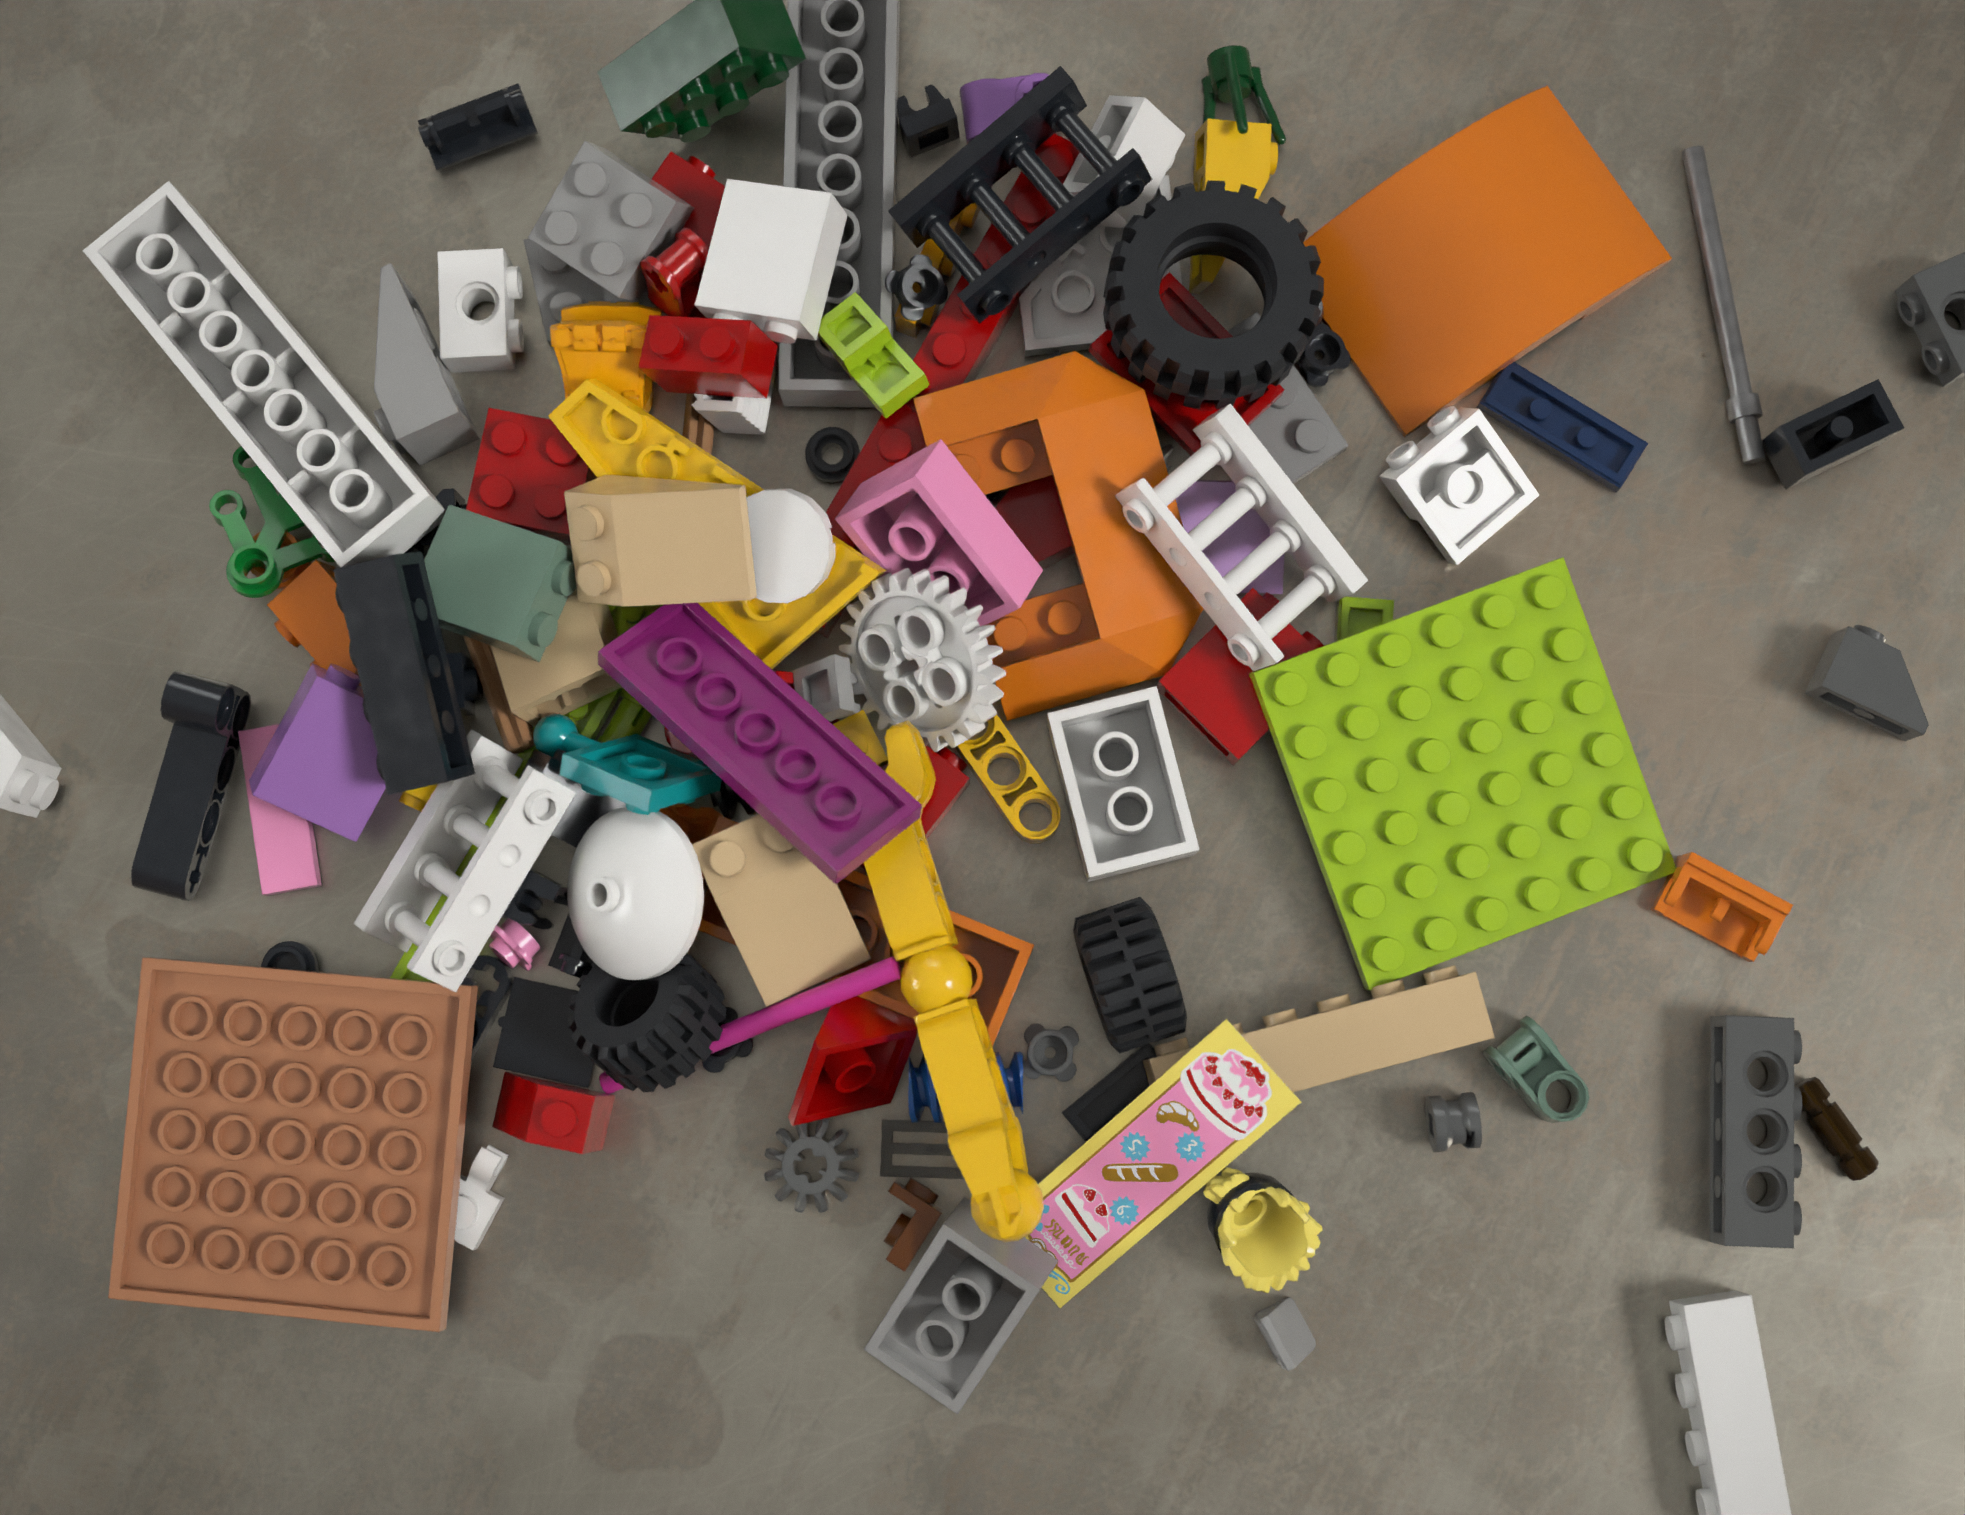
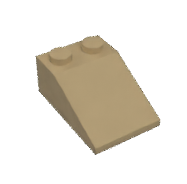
(660, 541)
(779, 909)

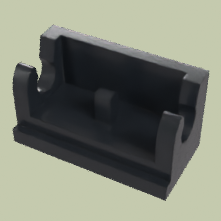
(528, 900)

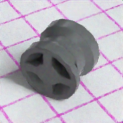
(1453, 1122)

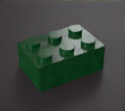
(701, 67)

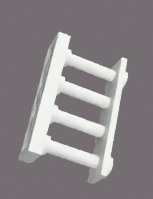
(1292, 526)
(437, 846)

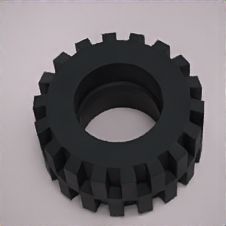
(1130, 975)
(647, 1027)

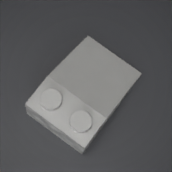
(412, 383)
(959, 1308)

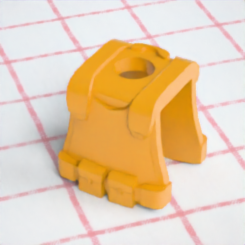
(604, 344)

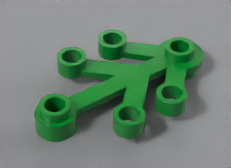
(266, 550)

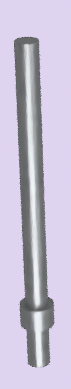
(1743, 405)

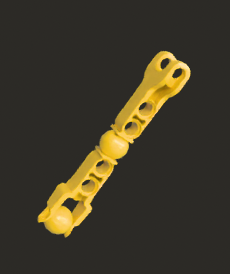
(950, 1026)

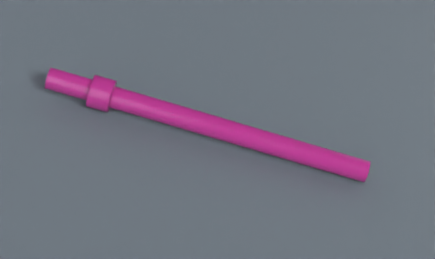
(795, 1008)

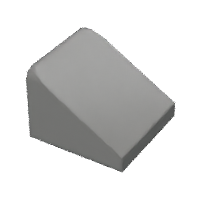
(1285, 1333)

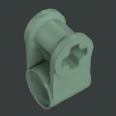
(1537, 1070)

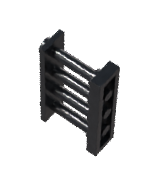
(991, 155)

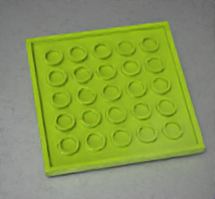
(1463, 773)

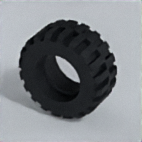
(1228, 227)

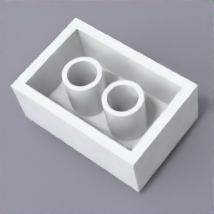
(1122, 784)

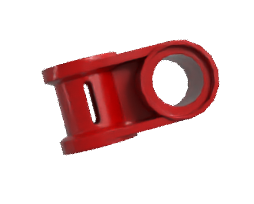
(676, 275)

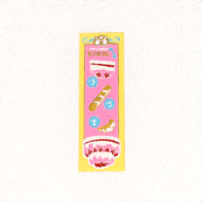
(1155, 1156)

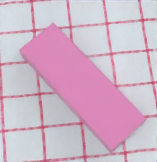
(281, 839)

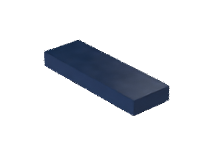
(1562, 426)

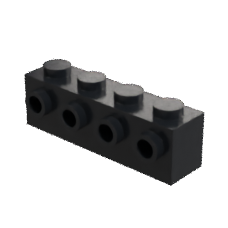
(403, 672)

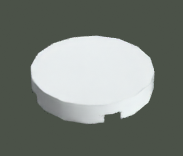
(789, 544)

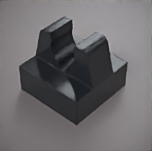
(929, 126)

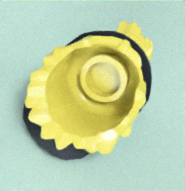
(1260, 1228)

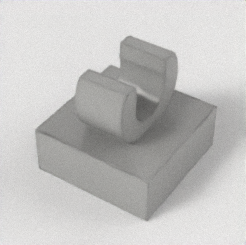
(828, 686)

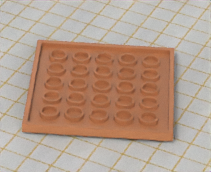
(293, 1143)

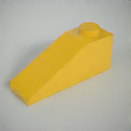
(1233, 158)

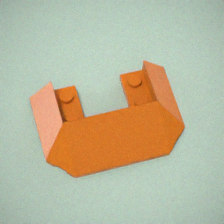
(1094, 440)

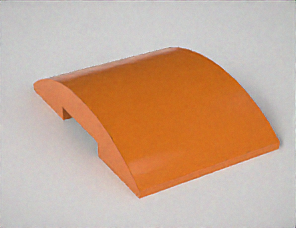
(1478, 257)

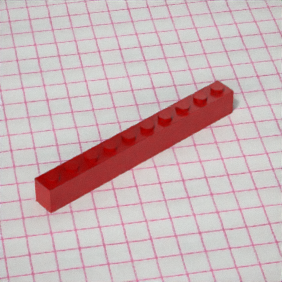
(955, 344)

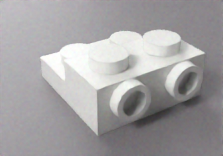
(1458, 482)

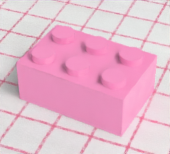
(939, 520)

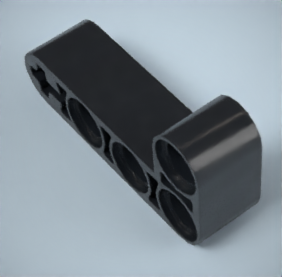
(190, 783)

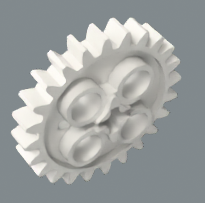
(923, 657)

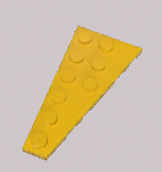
(627, 441)

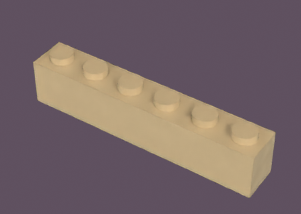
(1363, 1035)

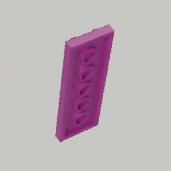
(760, 737)

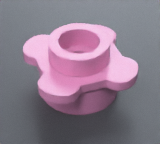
(513, 944)

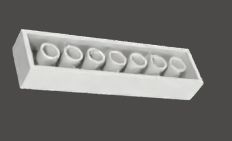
(264, 381)

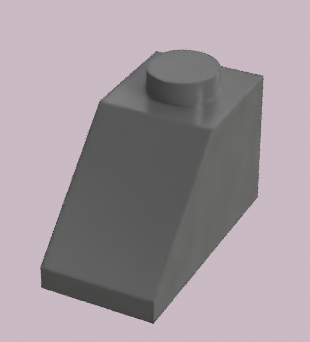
(1869, 682)

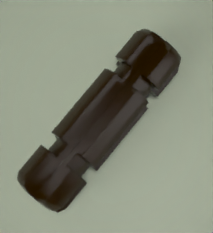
(1836, 1130)

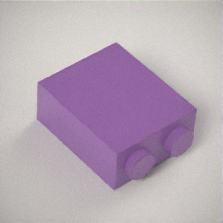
(323, 755)

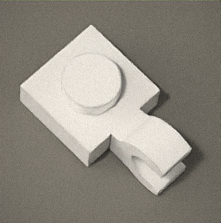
(476, 1201)

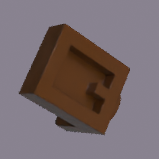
(910, 1233)

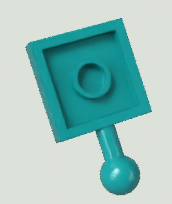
(626, 768)

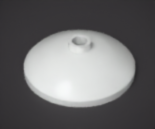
(635, 894)

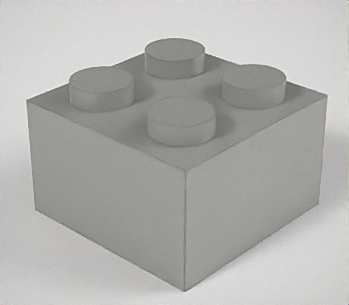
(609, 220)

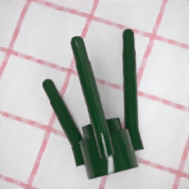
(1232, 80)

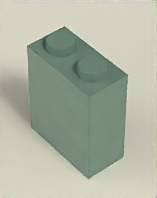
(498, 582)

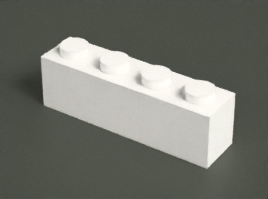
(1727, 1405)

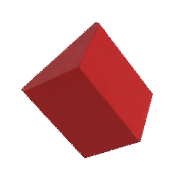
(853, 1061)

